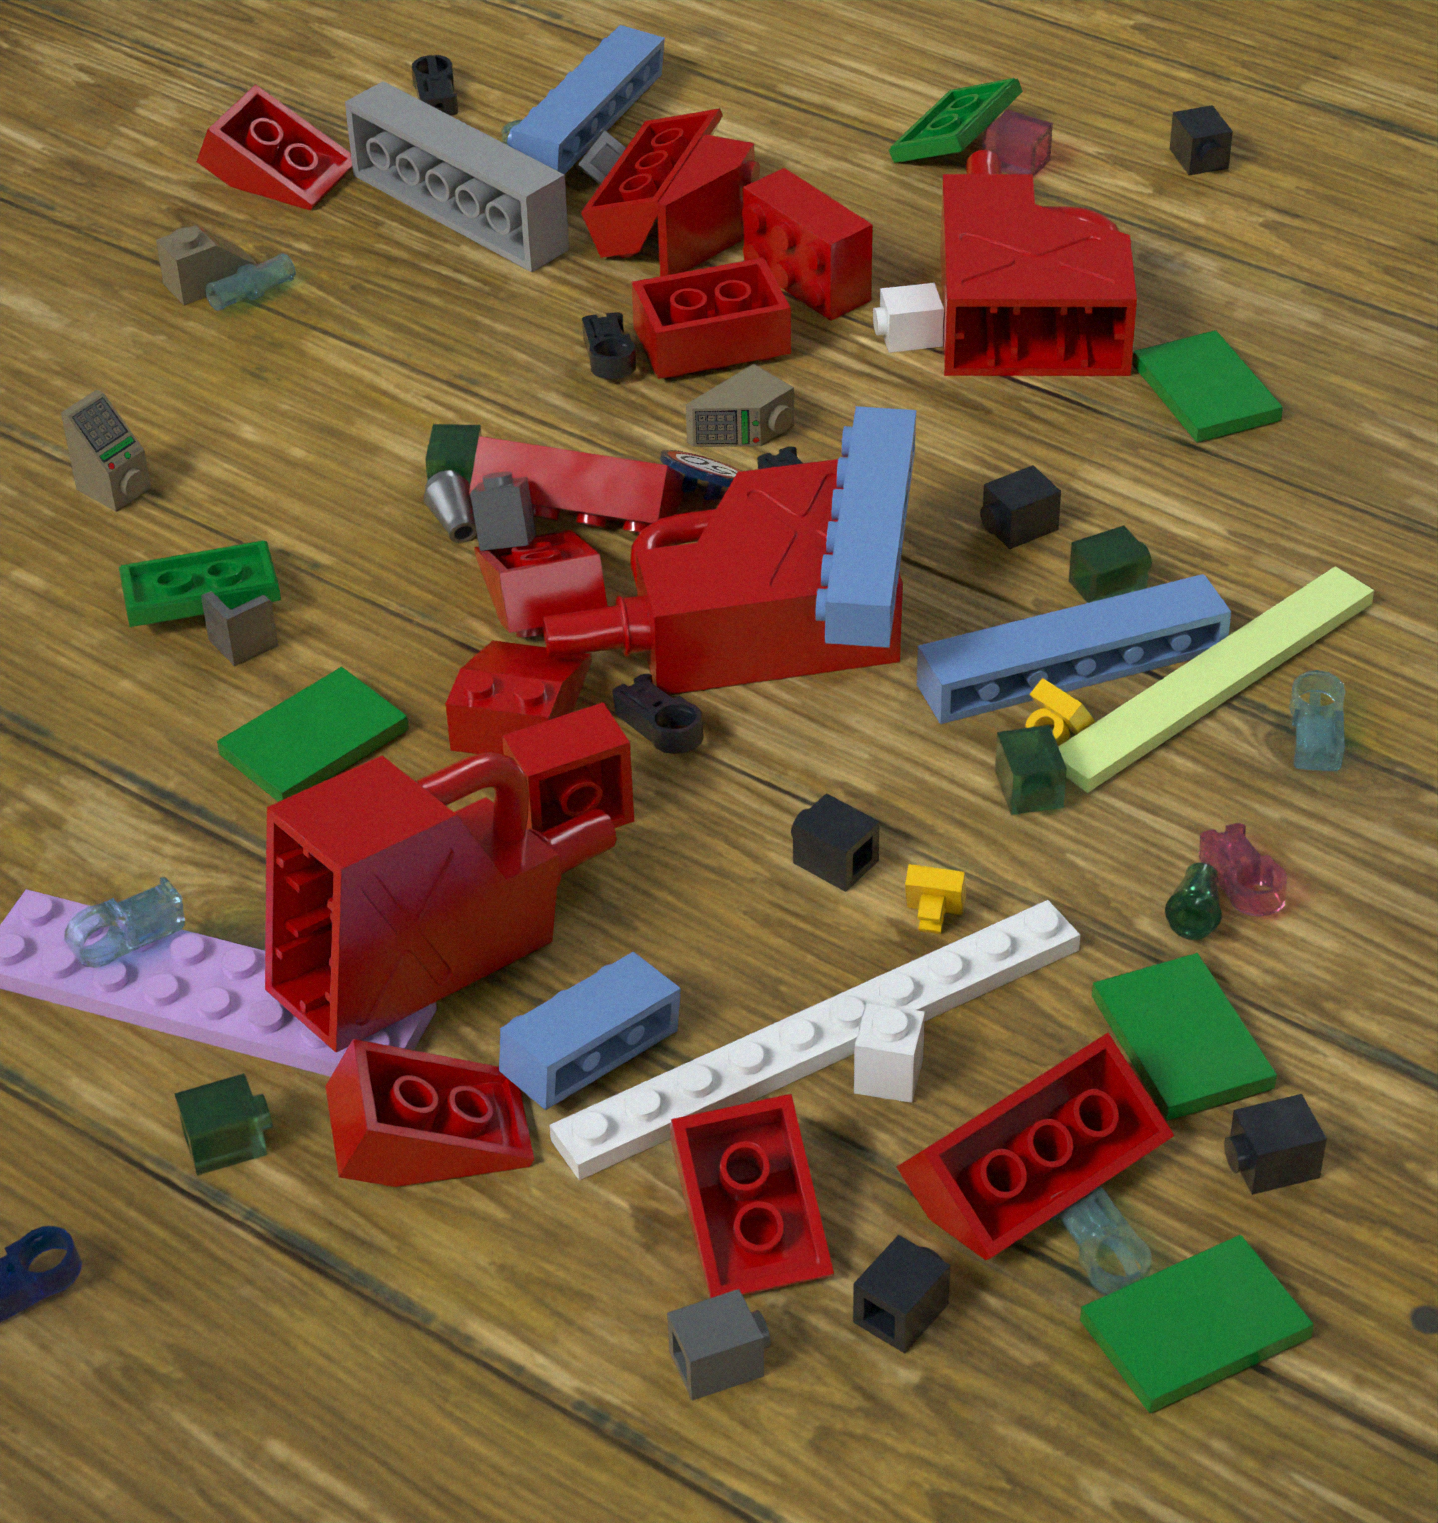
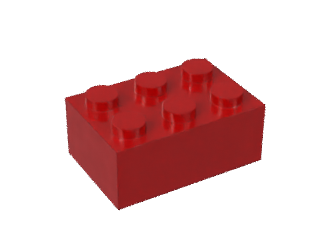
(809, 243)
(711, 318)

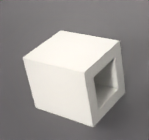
(910, 317)
(889, 1052)

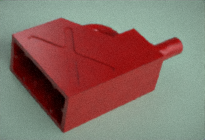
(1031, 281)
(736, 599)
(400, 900)

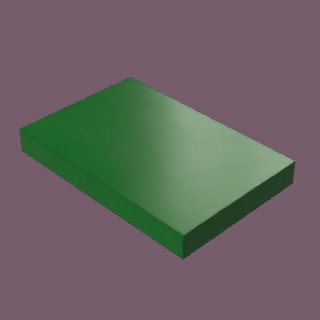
(955, 120)
(1207, 386)
(174, 584)
(313, 735)
(1183, 1036)
(1195, 1323)

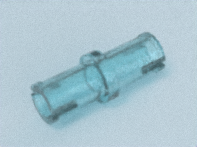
(250, 281)

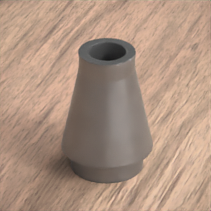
(451, 504)

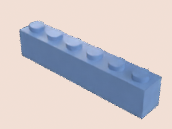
(590, 98)
(869, 527)
(1071, 647)

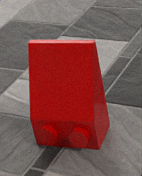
(273, 152)
(705, 203)
(542, 579)
(510, 690)
(423, 1117)
(750, 1197)

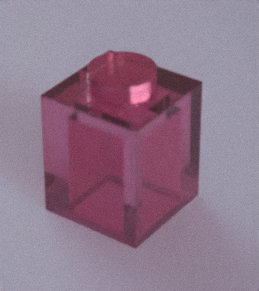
(1019, 142)

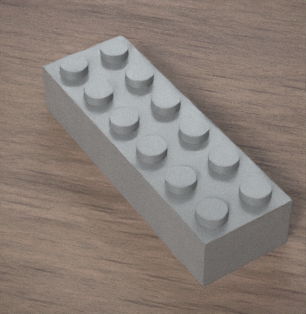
(458, 176)

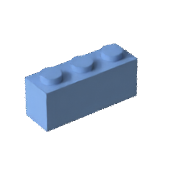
(589, 1030)

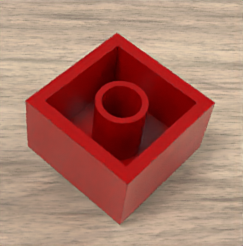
(574, 767)

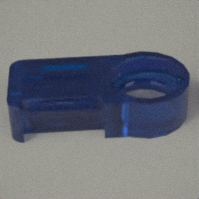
(24, 1288)

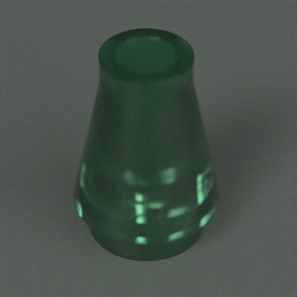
(1195, 903)

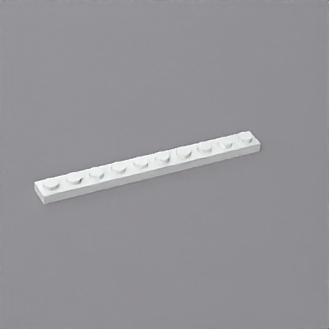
(810, 1038)

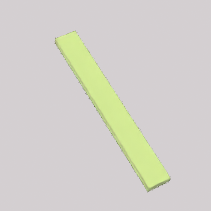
(1212, 678)

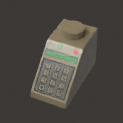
(195, 258)
(741, 411)
(104, 453)

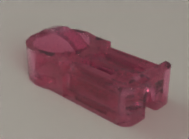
(1241, 868)

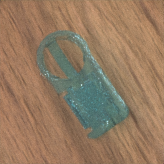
(1318, 728)
(131, 922)
(1100, 1232)

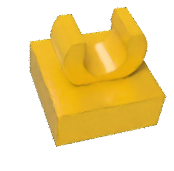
(1058, 710)
(934, 894)

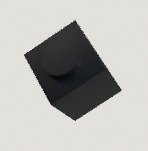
(1201, 140)
(1021, 507)
(835, 842)
(1275, 1144)
(901, 1293)

